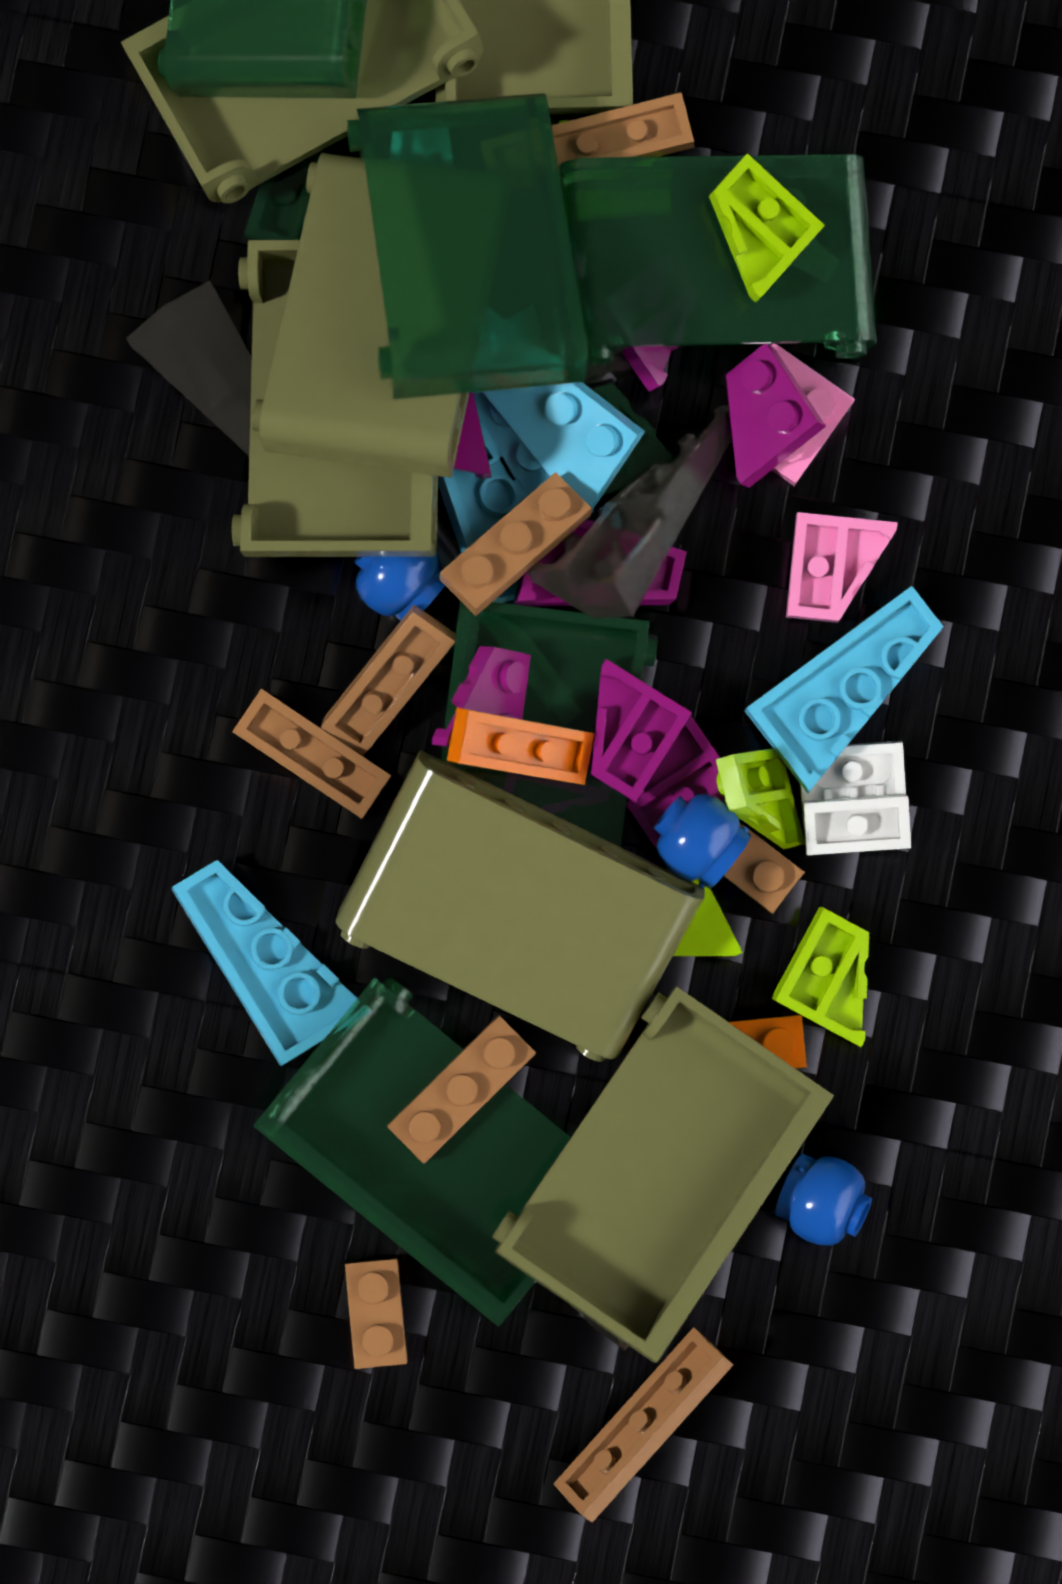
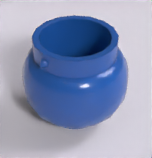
(398, 583)
(700, 839)
(823, 1199)

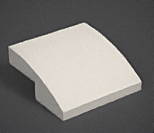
(859, 802)

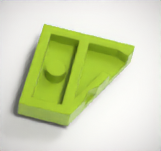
(761, 224)
(761, 795)

